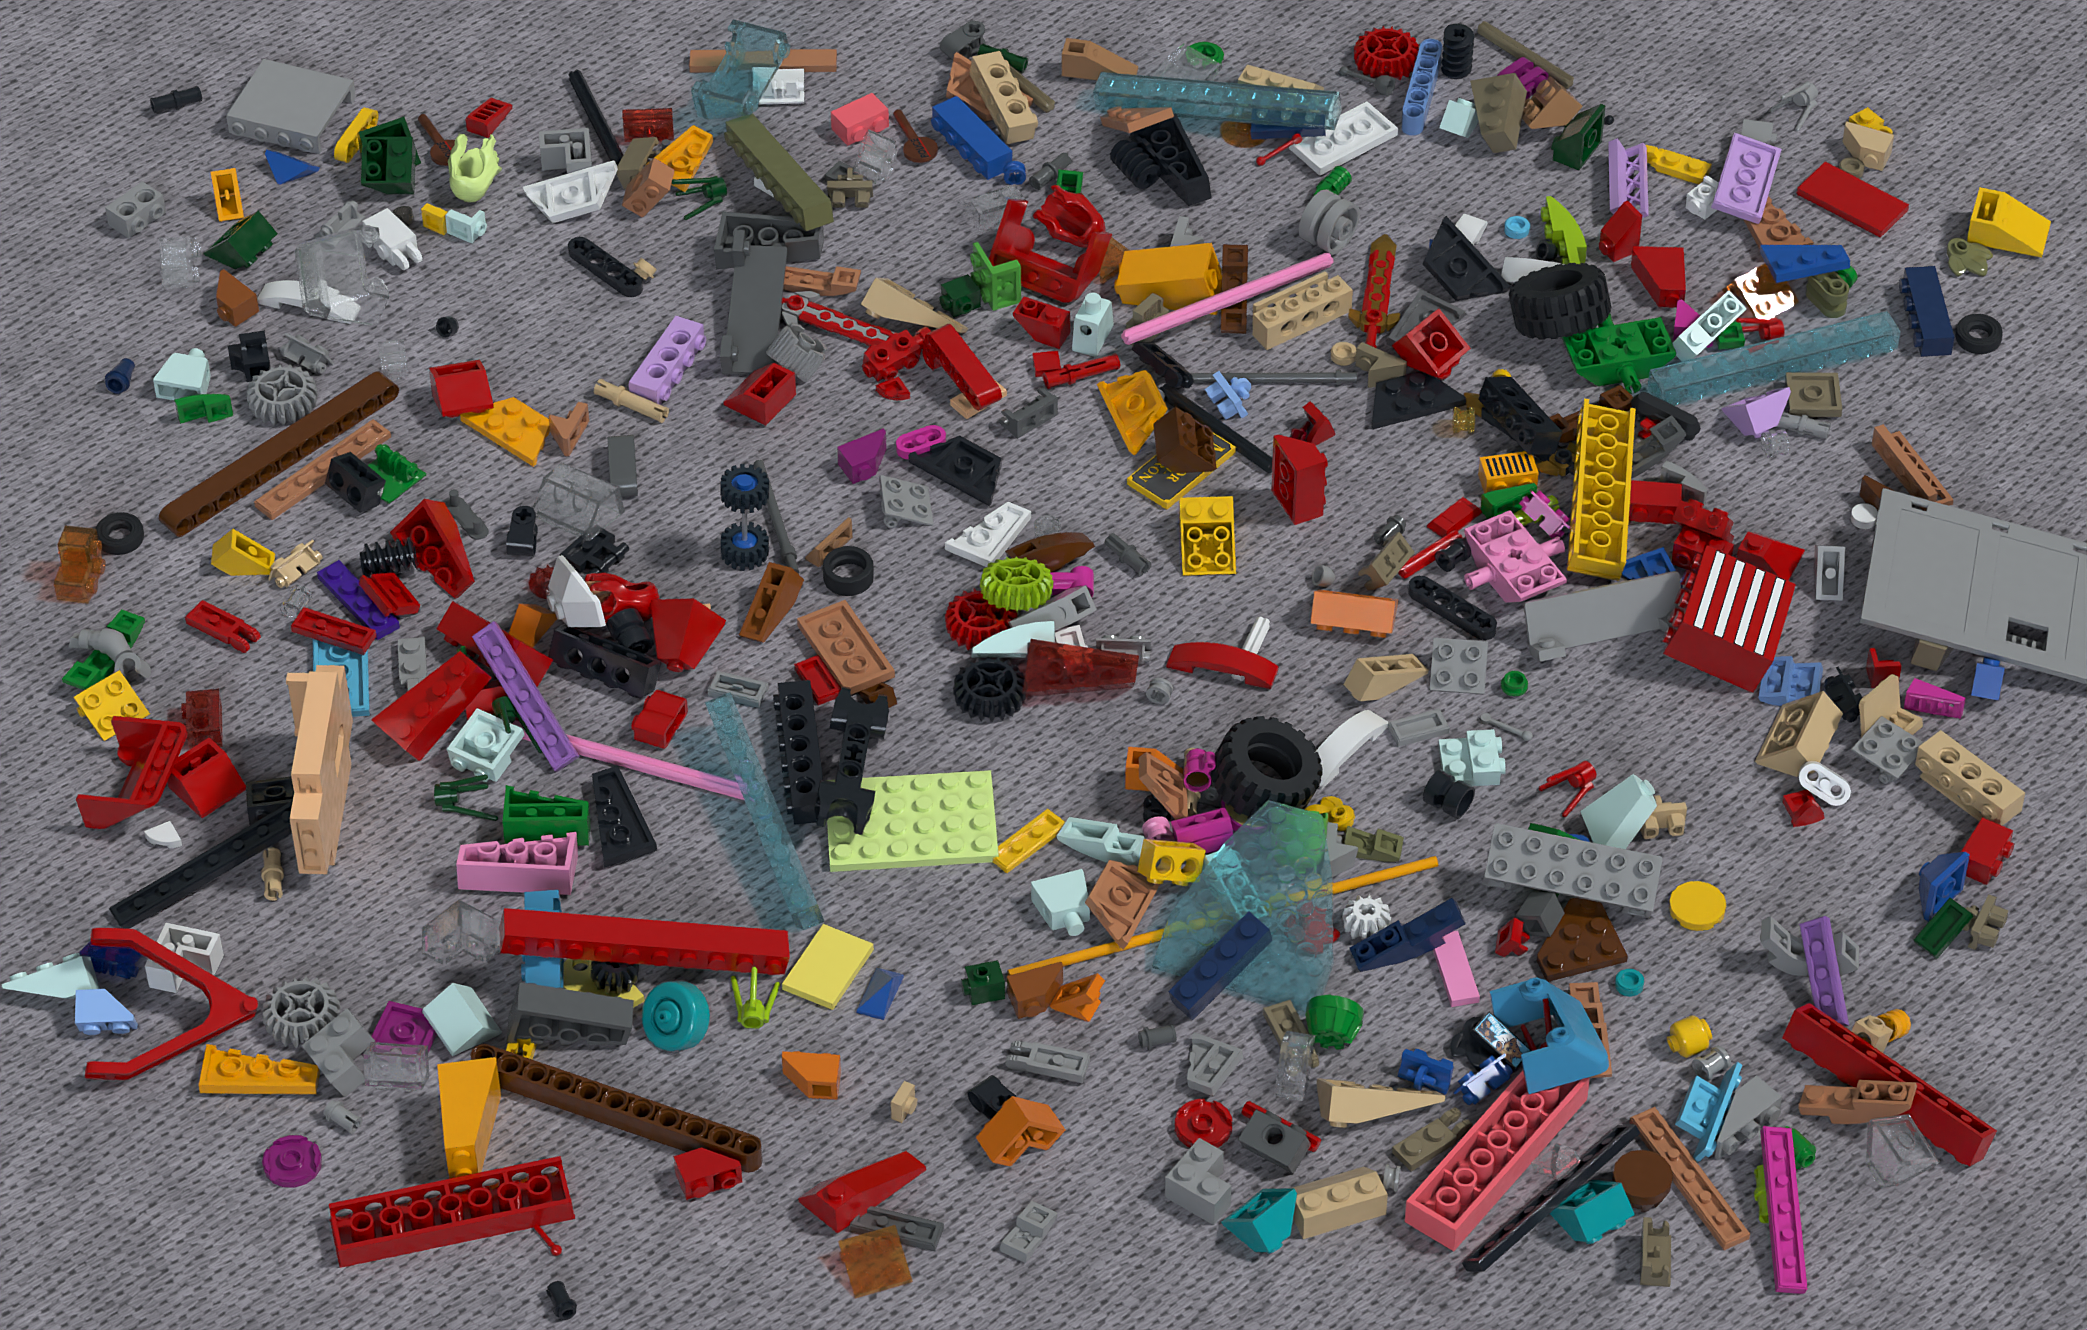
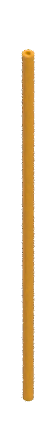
(1155, 936)

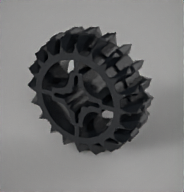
(989, 695)

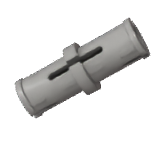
(1804, 425)

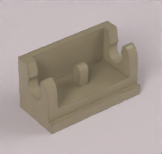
(636, 158)
(1387, 562)
(1655, 1254)

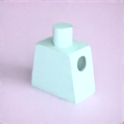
(1093, 315)
(183, 376)
(1062, 901)

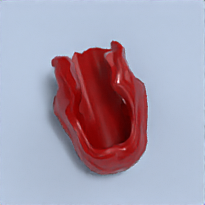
(1070, 217)
(623, 594)

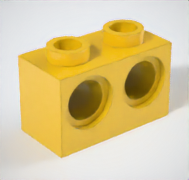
(1172, 857)

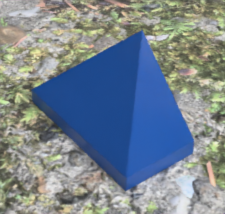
(288, 168)
(880, 993)

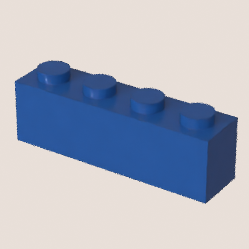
(971, 137)

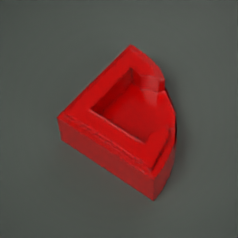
(893, 388)

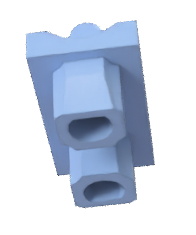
(1233, 404)

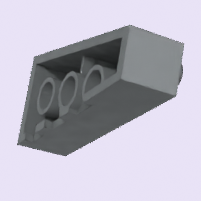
(767, 231)
(568, 1016)

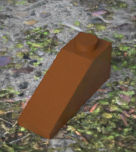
(771, 602)

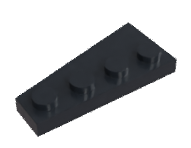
(620, 821)

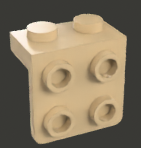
(1885, 702)

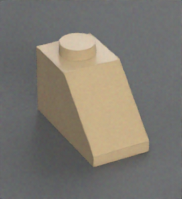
(1868, 145)

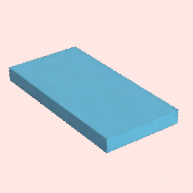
(356, 673)

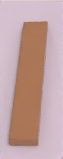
(808, 59)
(315, 473)
(1691, 1179)

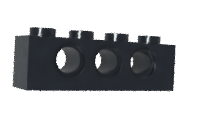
(1520, 415)
(642, 668)

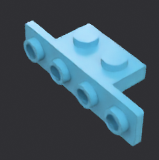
(1705, 1107)

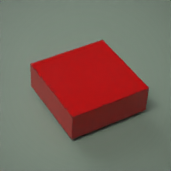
(1045, 362)

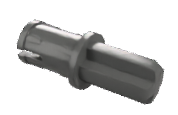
(1049, 171)
(1128, 554)

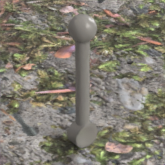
(1486, 719)

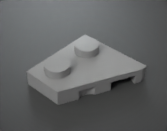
(1211, 1063)

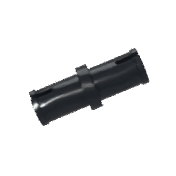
(176, 99)

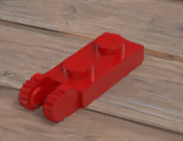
(222, 625)

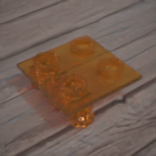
(874, 1261)

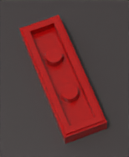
(333, 630)

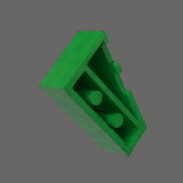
(536, 816)

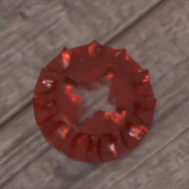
(537, 582)

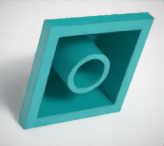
(1264, 1219)

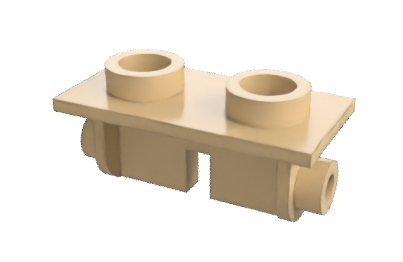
(286, 569)

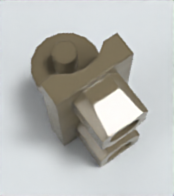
(850, 186)
(1979, 927)

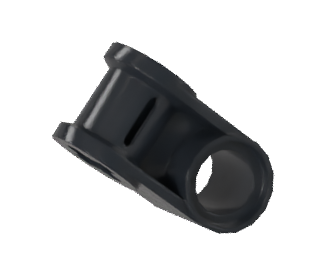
(522, 532)
(989, 1096)

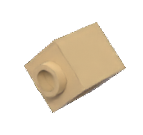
(1876, 1029)

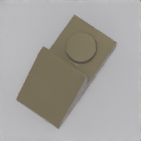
(1379, 364)

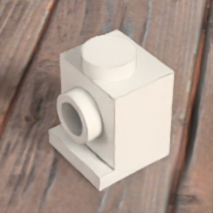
(1701, 198)

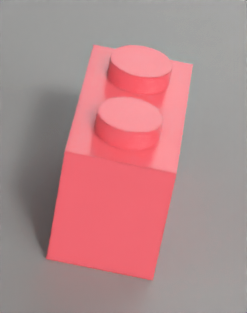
(855, 118)

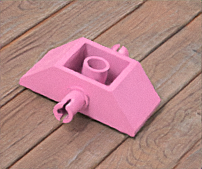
(1512, 559)

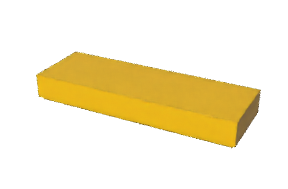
(1028, 840)

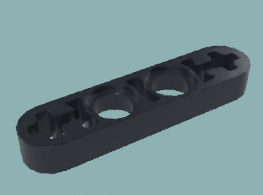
(601, 270)
(1455, 605)

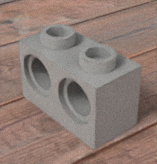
(135, 209)

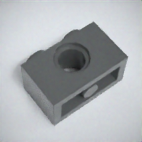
(1287, 1152)

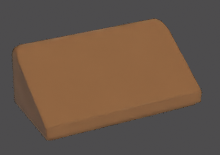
(836, 539)

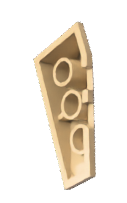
(897, 303)
(1349, 1102)

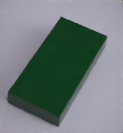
(1943, 928)

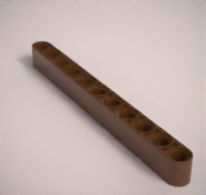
(278, 453)
(620, 1108)

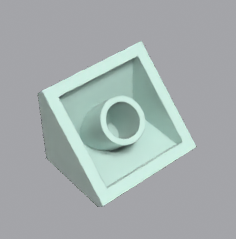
(460, 1019)

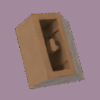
(1550, 106)

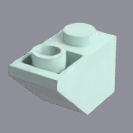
(1460, 117)

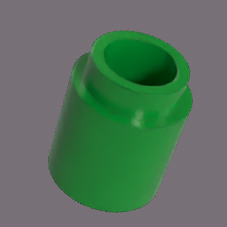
(1803, 1150)

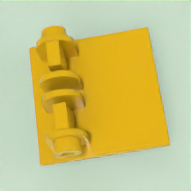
(108, 699)

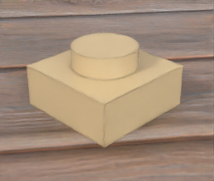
(903, 1102)

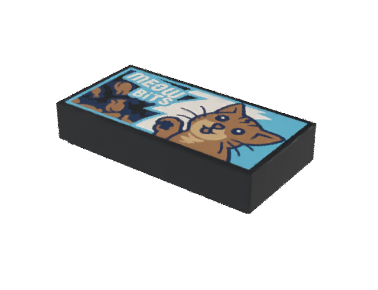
(1499, 1040)

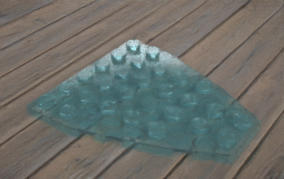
(1284, 877)

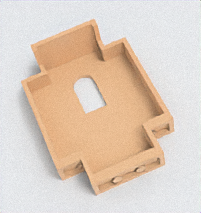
(319, 764)

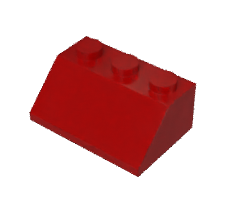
(1298, 478)

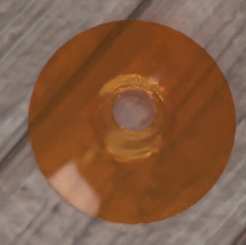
(1239, 134)

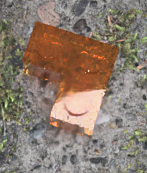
(79, 565)

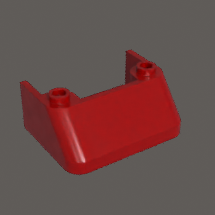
(1041, 272)

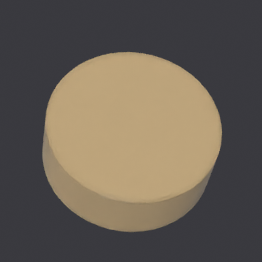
(1343, 353)

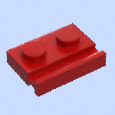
(389, 594)

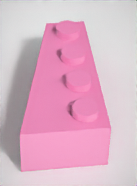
(519, 865)

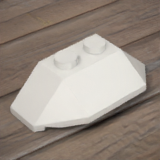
(572, 597)

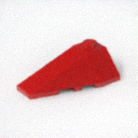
(437, 545)
(852, 1193)

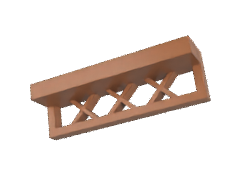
(1905, 470)

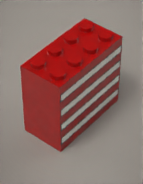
(1728, 618)

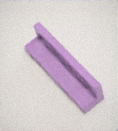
(1619, 176)

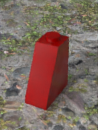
(1661, 273)

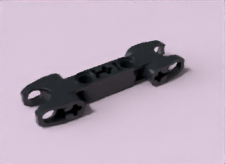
(845, 794)

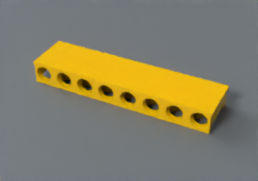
(1601, 491)

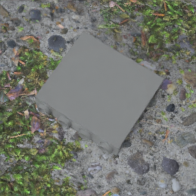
(288, 105)

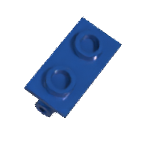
(1474, 1085)

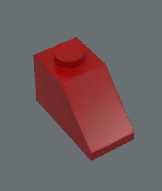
(1621, 232)

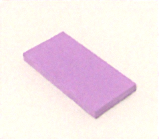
(1746, 178)

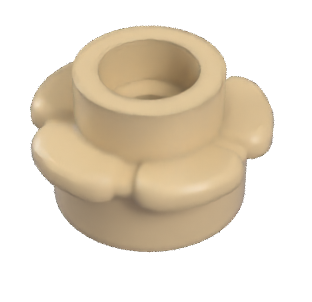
(644, 269)

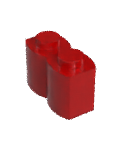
(659, 718)

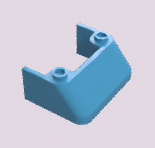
(1572, 1047)

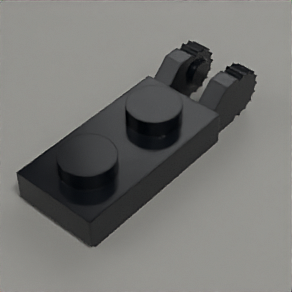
(1164, 364)

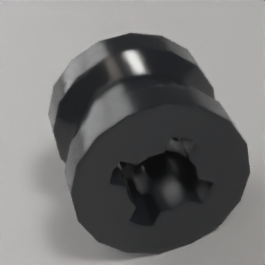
(1154, 808)

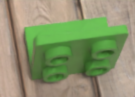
(997, 284)

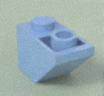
(100, 1011)

